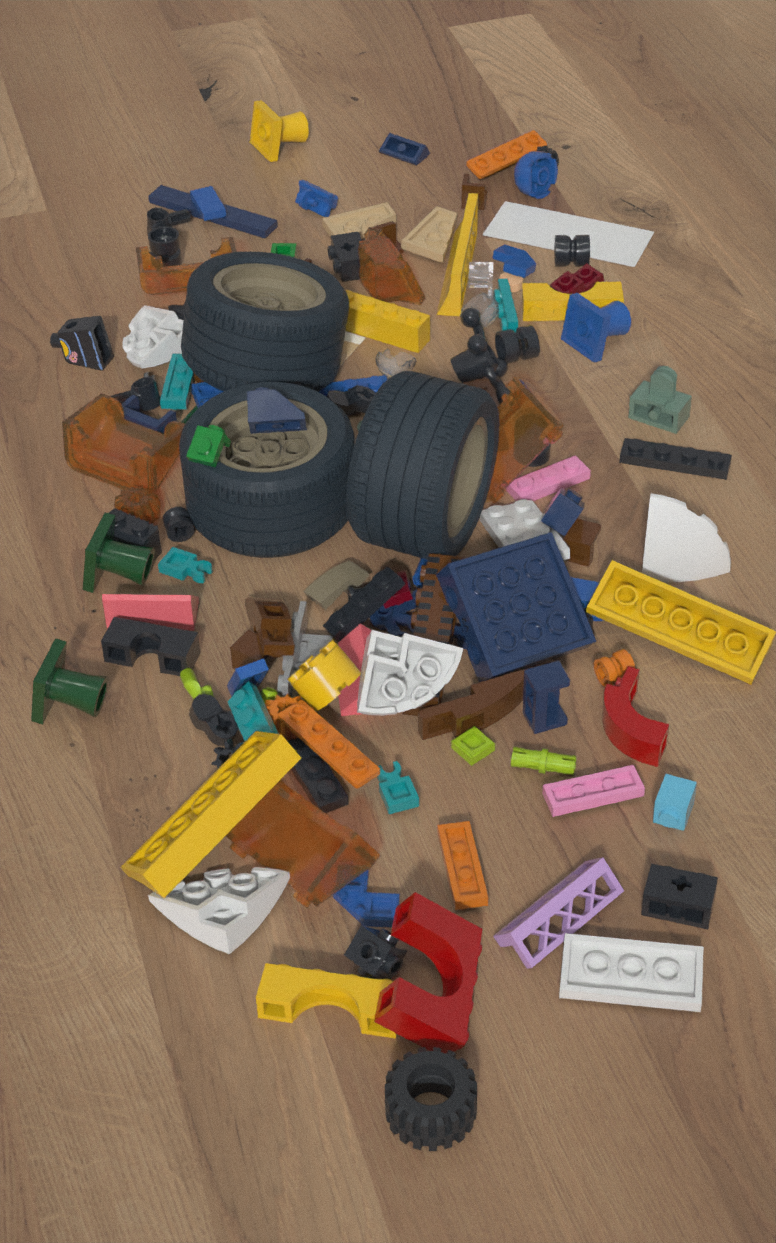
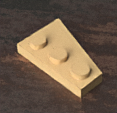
(359, 220)
(432, 235)

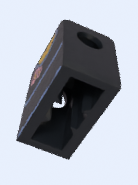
(84, 342)

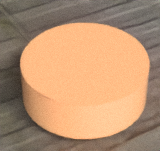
(515, 282)

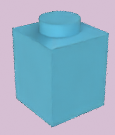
(674, 802)

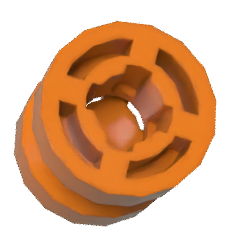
(609, 669)

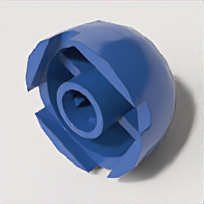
(535, 174)

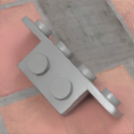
(304, 647)

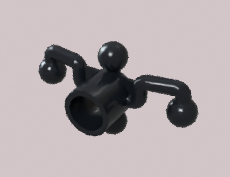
(479, 359)

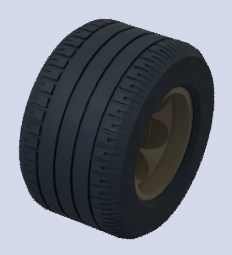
(263, 321)
(422, 465)
(274, 488)

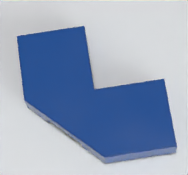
(515, 260)
(368, 907)

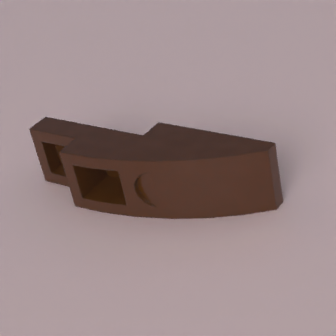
(272, 624)
(484, 706)

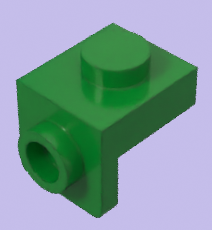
(207, 445)

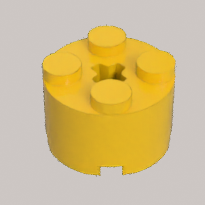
(324, 676)

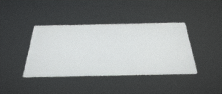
(539, 226)

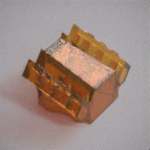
(385, 271)

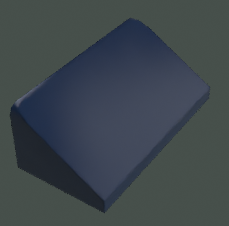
(404, 149)

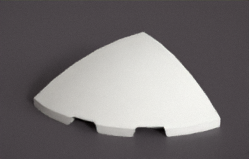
(153, 337)
(682, 543)
(403, 672)
(223, 906)

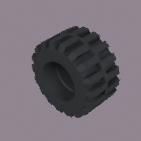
(431, 1123)

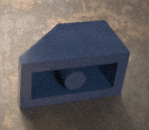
(273, 412)
(563, 510)

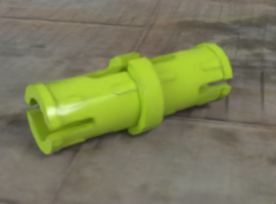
(543, 761)

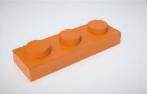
(462, 865)

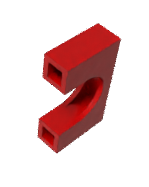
(455, 950)

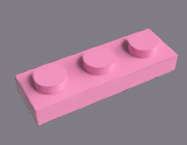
(549, 479)
(593, 790)

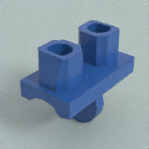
(315, 198)

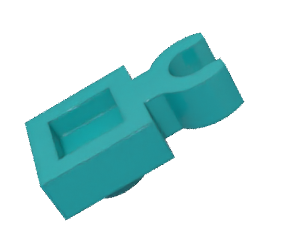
(181, 564)
(397, 791)

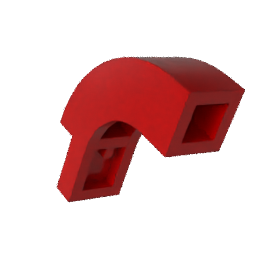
(626, 728)

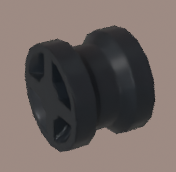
(178, 524)

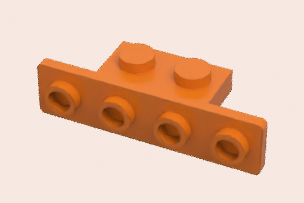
(505, 155)
(329, 744)

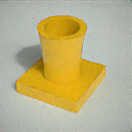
(270, 130)

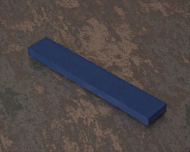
(235, 217)

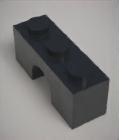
(130, 639)

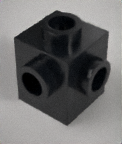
(376, 953)

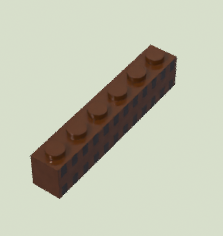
(434, 616)

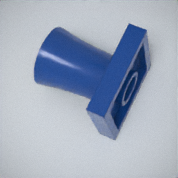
(589, 326)

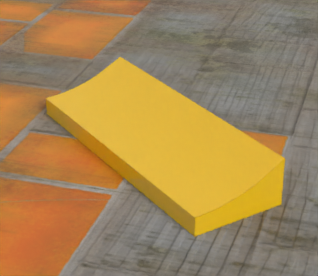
(460, 255)
(681, 622)
(211, 812)

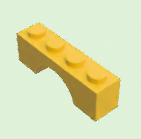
(546, 304)
(292, 990)

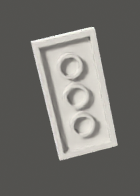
(518, 523)
(632, 972)

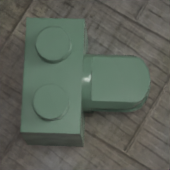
(659, 402)

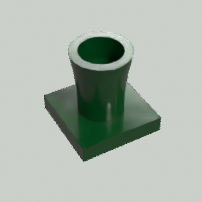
(114, 557)
(65, 686)

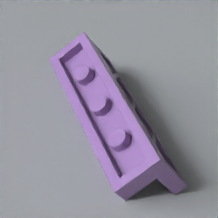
(550, 904)

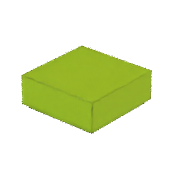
(473, 745)

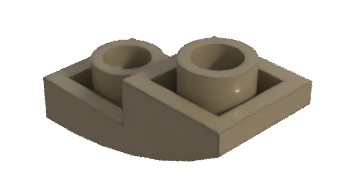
(334, 582)

